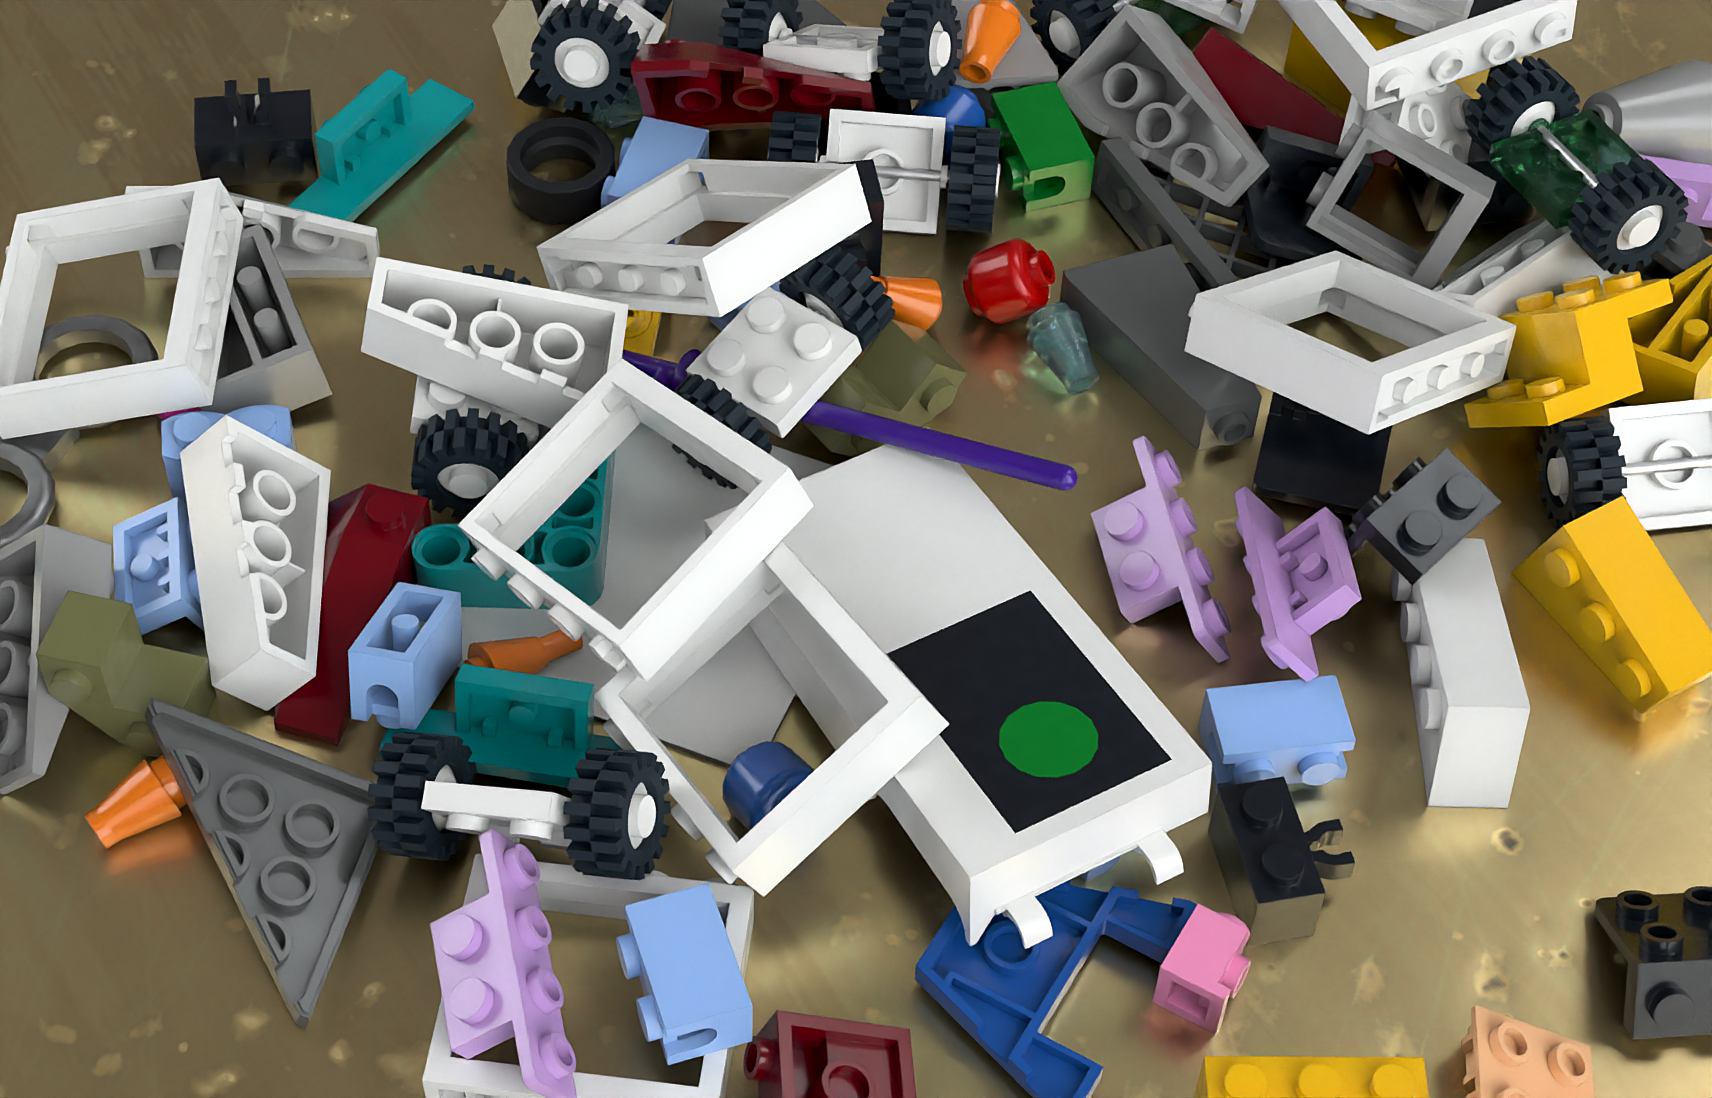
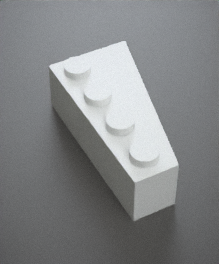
(257, 558)
(1463, 679)

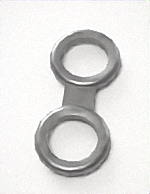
(38, 454)

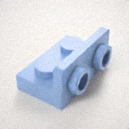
(157, 566)

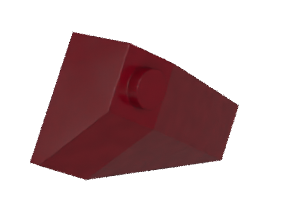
(735, 89)
(1264, 97)
(363, 561)

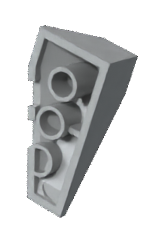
(1157, 97)
(33, 583)

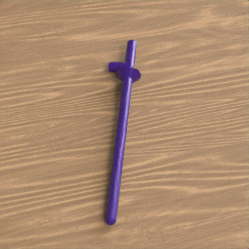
(893, 432)

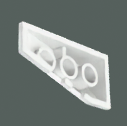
(301, 240)

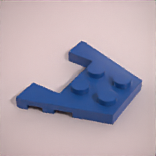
(1011, 992)

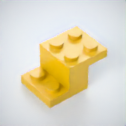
(1570, 352)

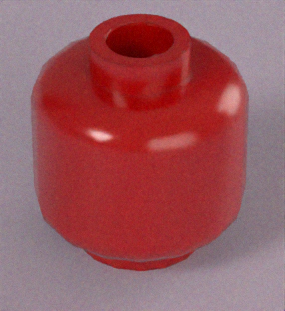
(1008, 281)

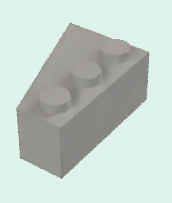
(265, 342)

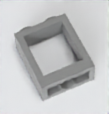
(1372, 242)

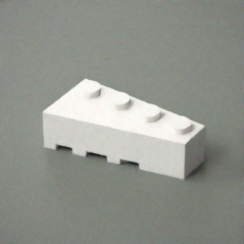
(493, 337)

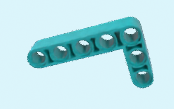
(566, 548)

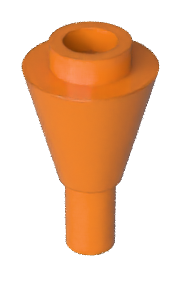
(914, 298)
(522, 654)

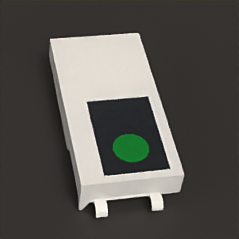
(1050, 731)

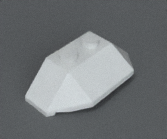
(1520, 265)

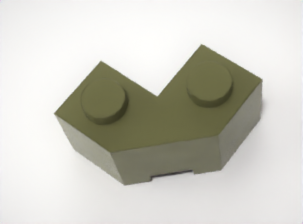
(898, 378)
(107, 675)

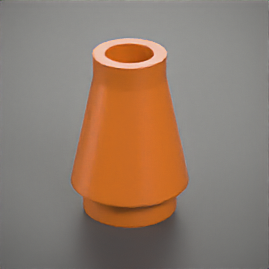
(988, 37)
(137, 803)

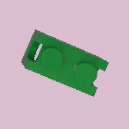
(1041, 147)

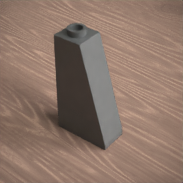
(1140, 326)

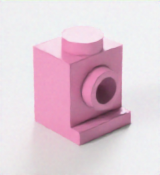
(1204, 968)

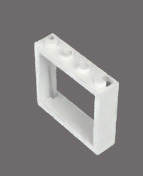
(1432, 57)
(623, 249)
(1450, 353)
(186, 376)
(573, 453)
(831, 790)
(571, 892)

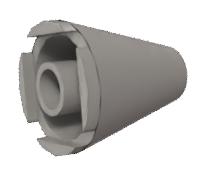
(1662, 112)

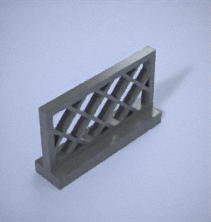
(1152, 219)

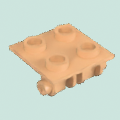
(1523, 1060)

